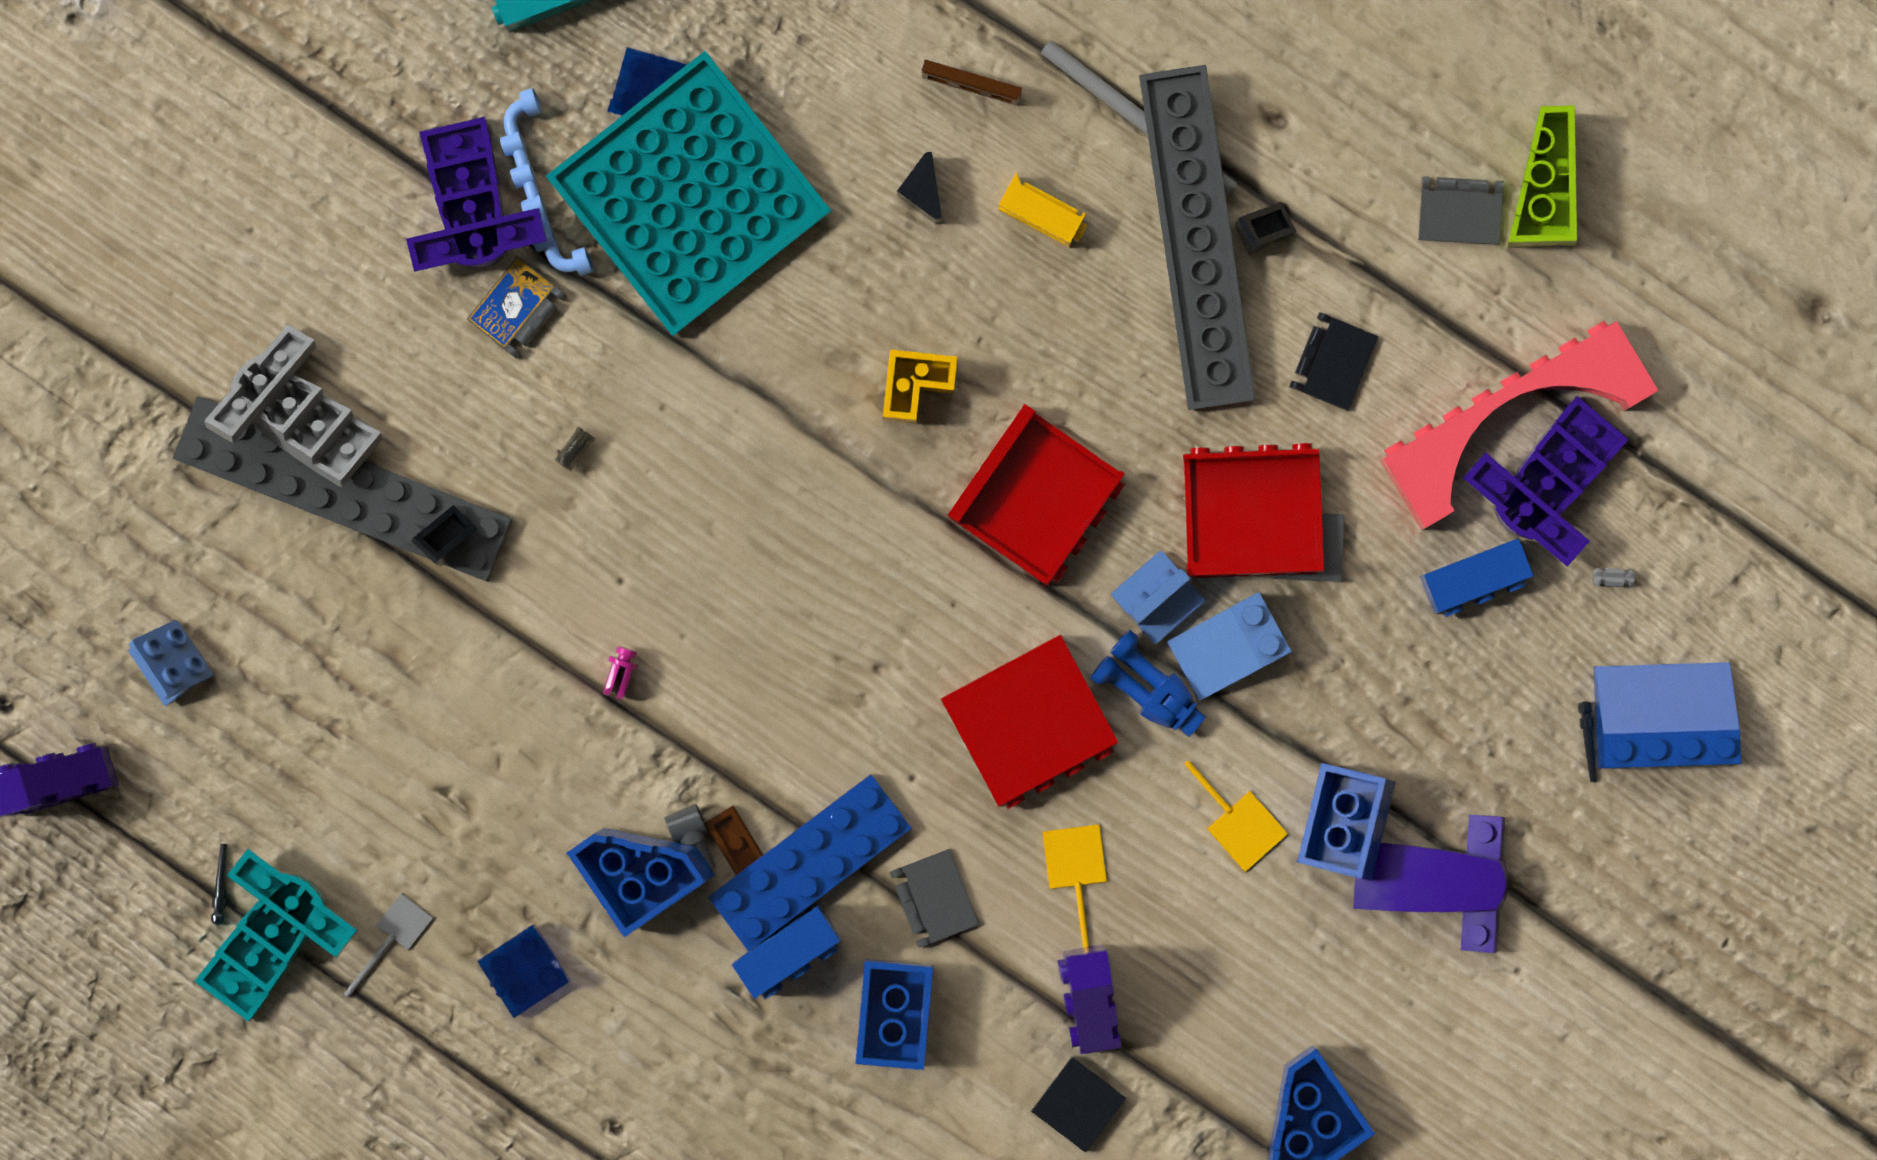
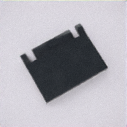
(1334, 362)

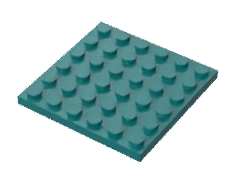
(688, 193)

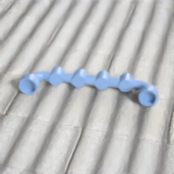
(525, 177)

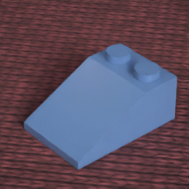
(1229, 646)

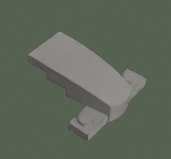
(294, 411)

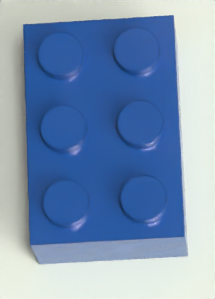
(1346, 821)
(787, 953)
(894, 1014)

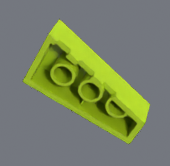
(1548, 191)

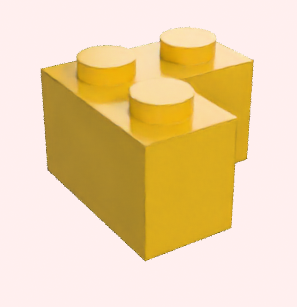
(910, 374)

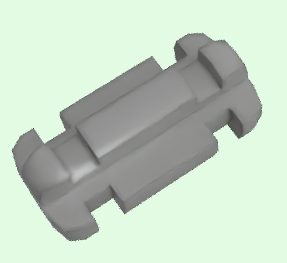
(1613, 577)

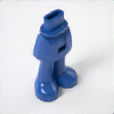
(1166, 704)

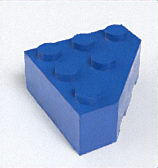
(638, 874)
(1314, 1113)

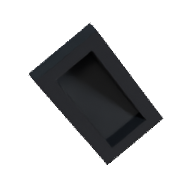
(921, 189)
(1264, 227)
(444, 535)

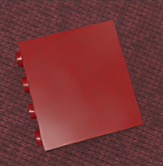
(1037, 496)
(1253, 512)
(1030, 722)

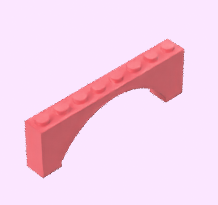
(1598, 365)

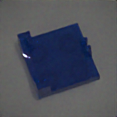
(639, 77)
(524, 970)

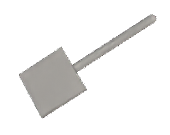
(402, 923)

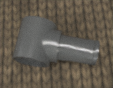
(689, 829)

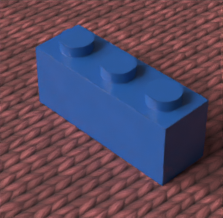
(1477, 578)

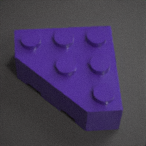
(55, 780)
(1090, 999)

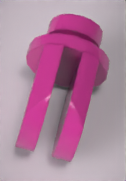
(623, 659)

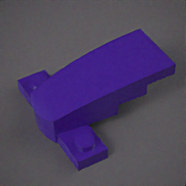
(469, 202)
(1550, 479)
(1445, 881)

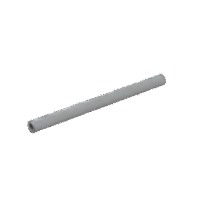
(1105, 92)

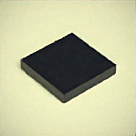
(1078, 1104)

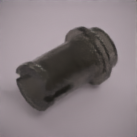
(574, 449)

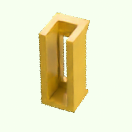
(1043, 212)

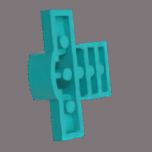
(269, 935)

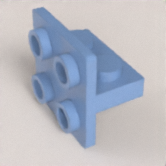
(1158, 597)
(169, 661)

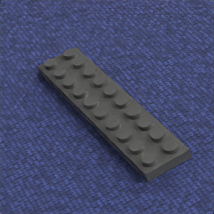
(1197, 237)
(369, 502)

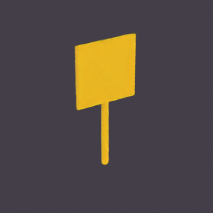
(1245, 828)
(1075, 859)

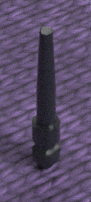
(1587, 724)
(219, 901)

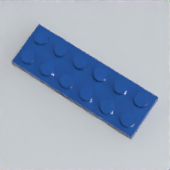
(809, 862)

